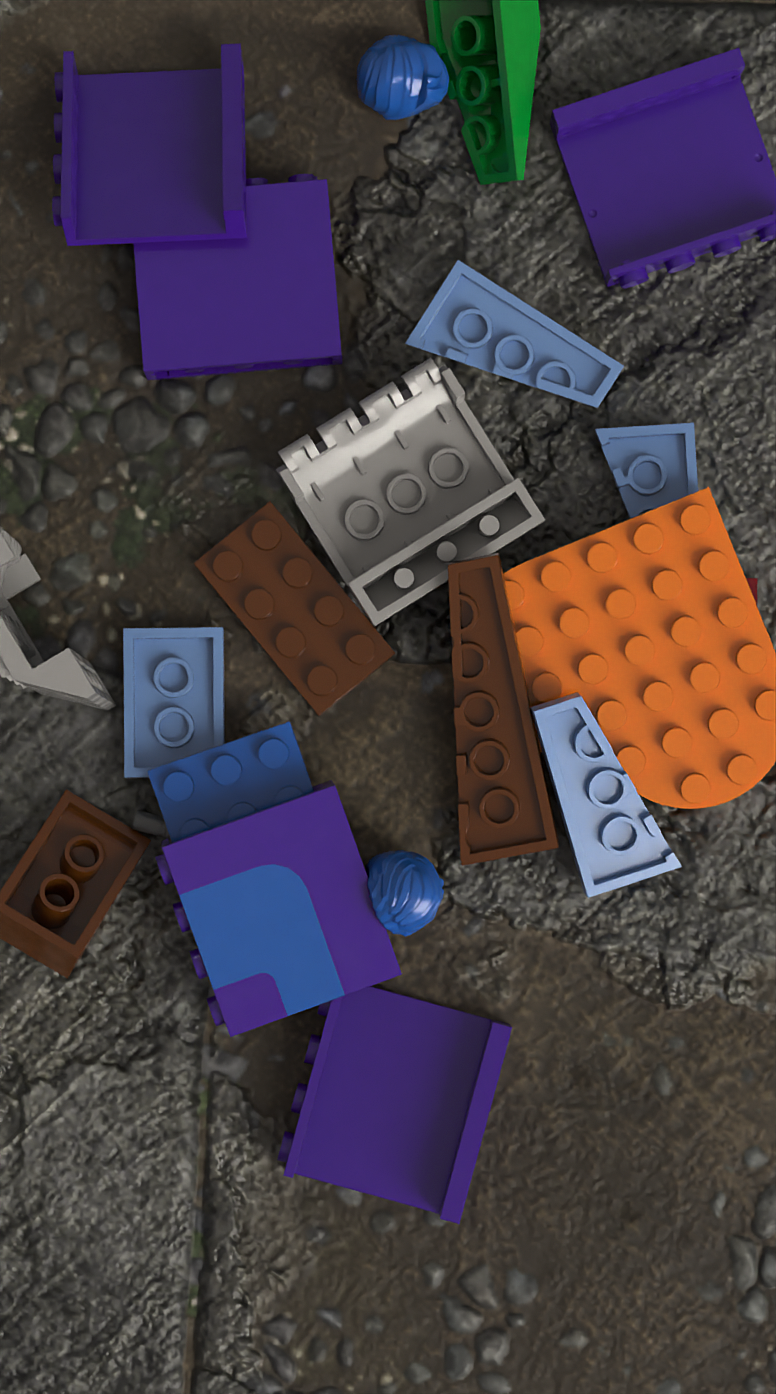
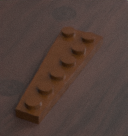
(498, 755)

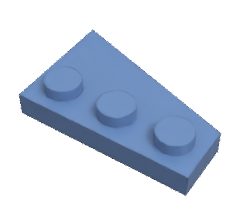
(651, 463)

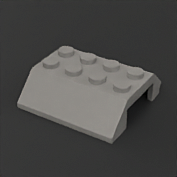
(405, 490)
(63, 675)

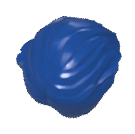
(401, 77)
(403, 890)

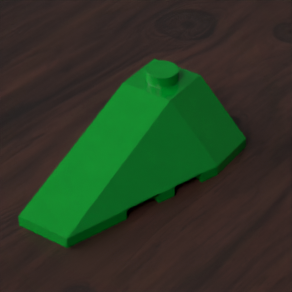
(492, 74)

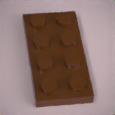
(294, 608)

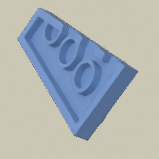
(503, 335)
(601, 811)

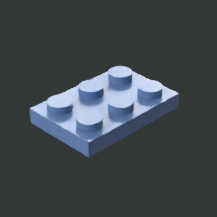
(171, 695)

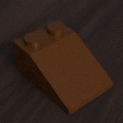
(67, 882)

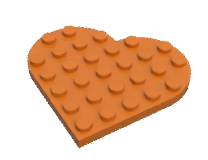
(659, 647)

